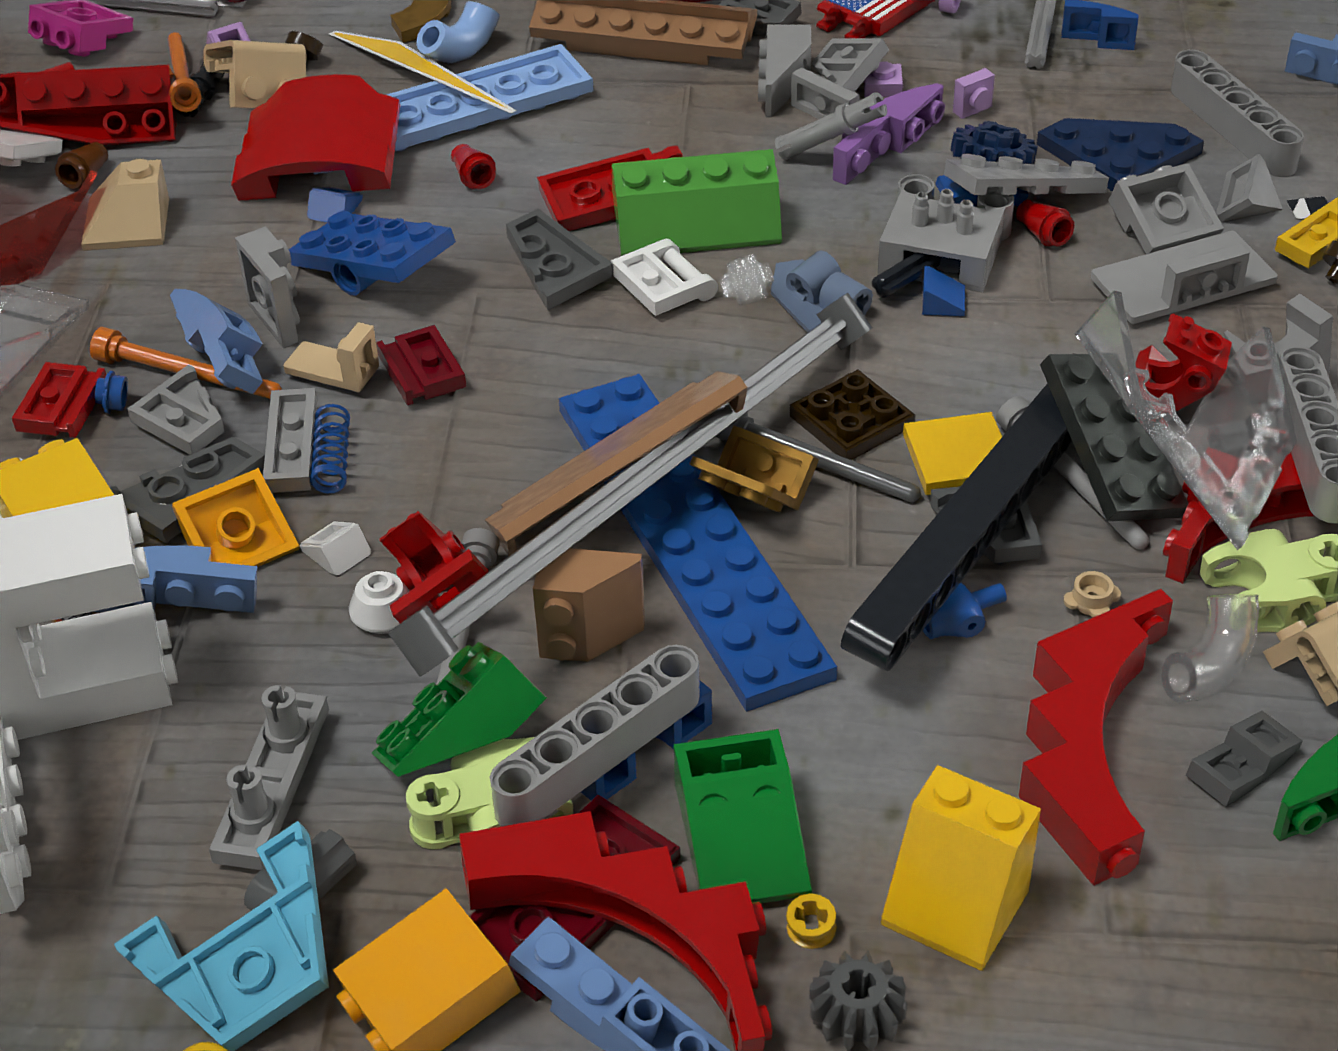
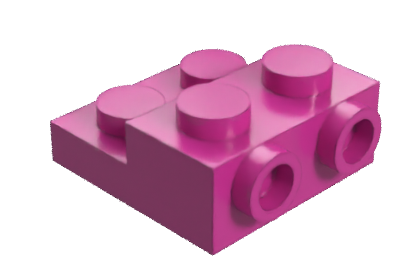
(76, 25)

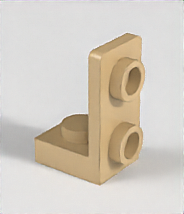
(344, 367)

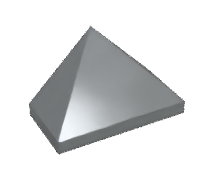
(1248, 191)

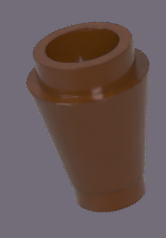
(76, 164)

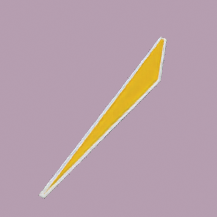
(411, 59)

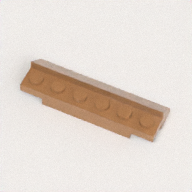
(646, 28)

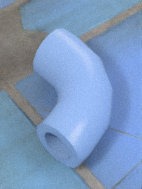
(462, 39)

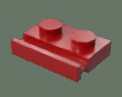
(58, 400)

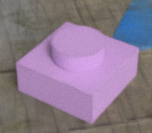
(884, 80)
(973, 93)

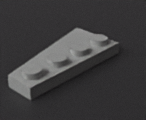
(1009, 173)

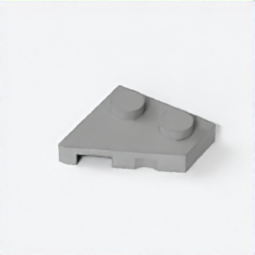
(850, 60)
(179, 412)

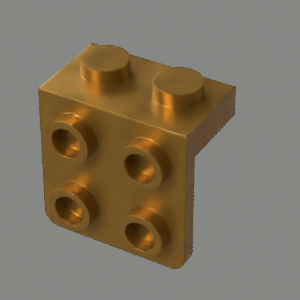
(760, 470)

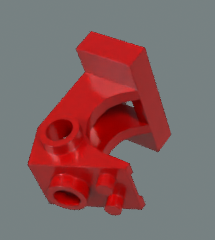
(1199, 365)
(429, 565)

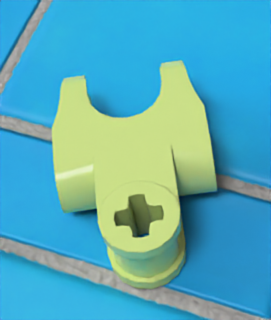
(1287, 576)
(460, 796)

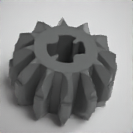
(858, 1001)

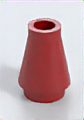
(474, 167)
(1048, 223)

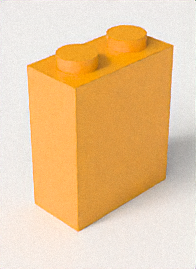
(425, 979)

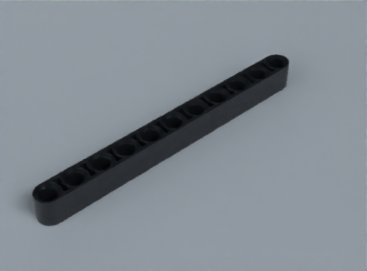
(958, 536)

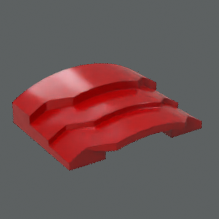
(319, 128)

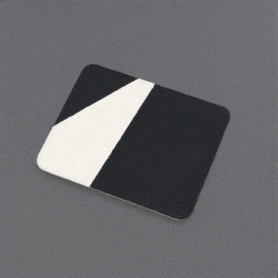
(1305, 207)

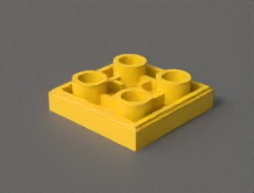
(950, 447)

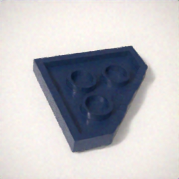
(1120, 146)

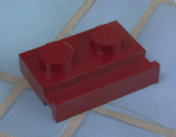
(421, 364)

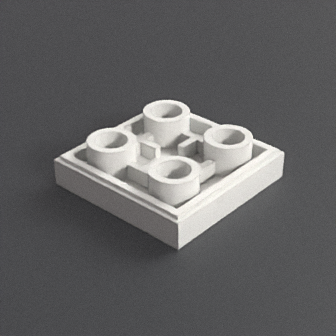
(27, 147)

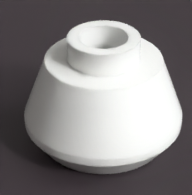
(371, 601)

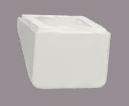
(337, 547)

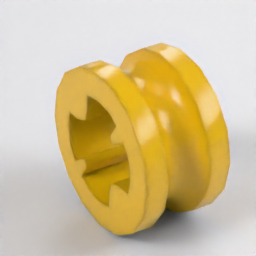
(826, 916)

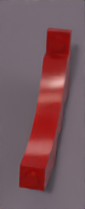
(1071, 778)

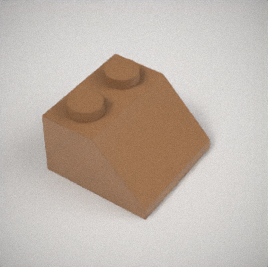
(588, 603)

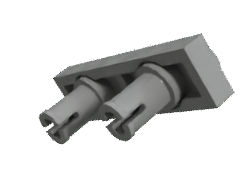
(271, 776)

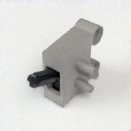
(941, 235)

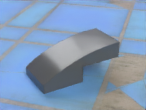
(1245, 758)

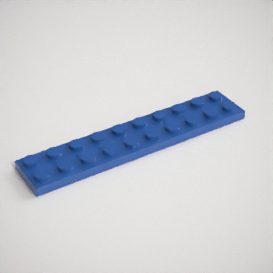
(709, 563)

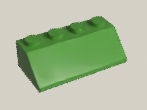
(698, 201)

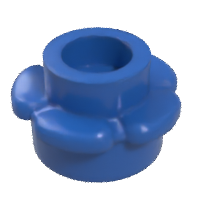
(112, 392)

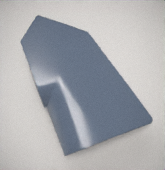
(812, 285)

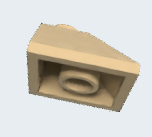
(128, 208)

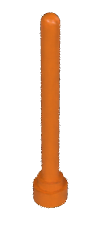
(184, 92)
(110, 346)

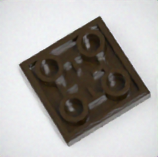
(851, 415)

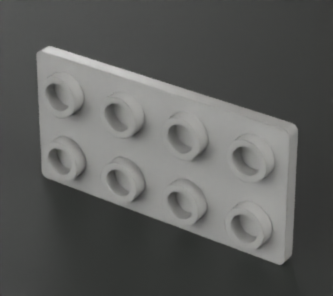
(1185, 276)

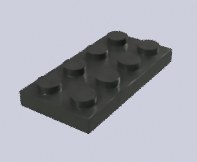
(1117, 453)

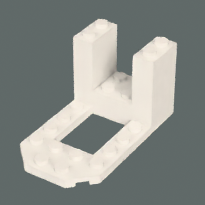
(76, 668)

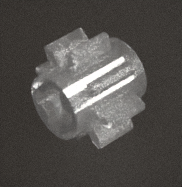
(746, 280)

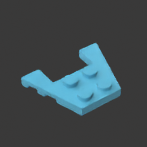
(254, 966)

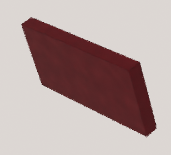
(511, 924)

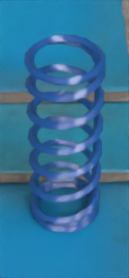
(333, 431)

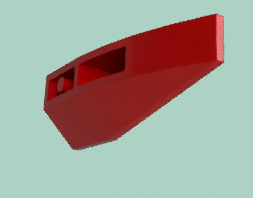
(91, 104)

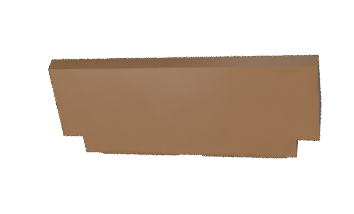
(614, 455)

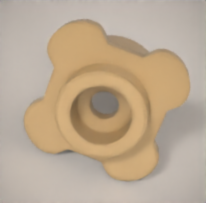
(1092, 594)

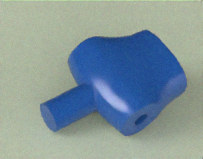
(963, 612)

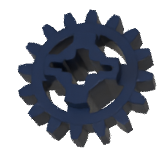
(992, 142)

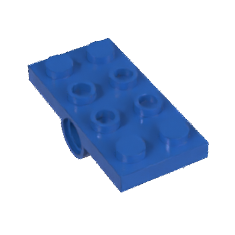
(369, 249)

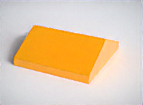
(237, 522)

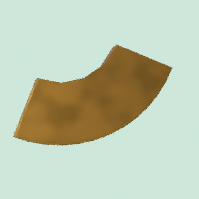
(414, 17)

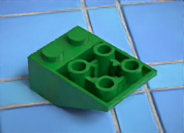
(469, 708)
(742, 815)

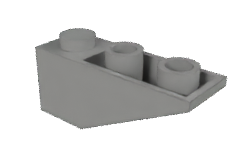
(779, 56)

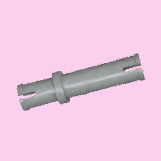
(844, 120)

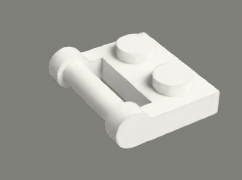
(655, 285)

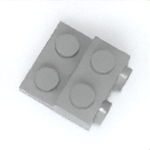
(1164, 208)
(269, 283)

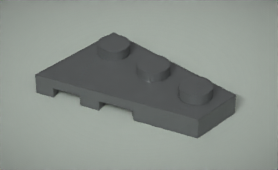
(555, 258)
(198, 472)

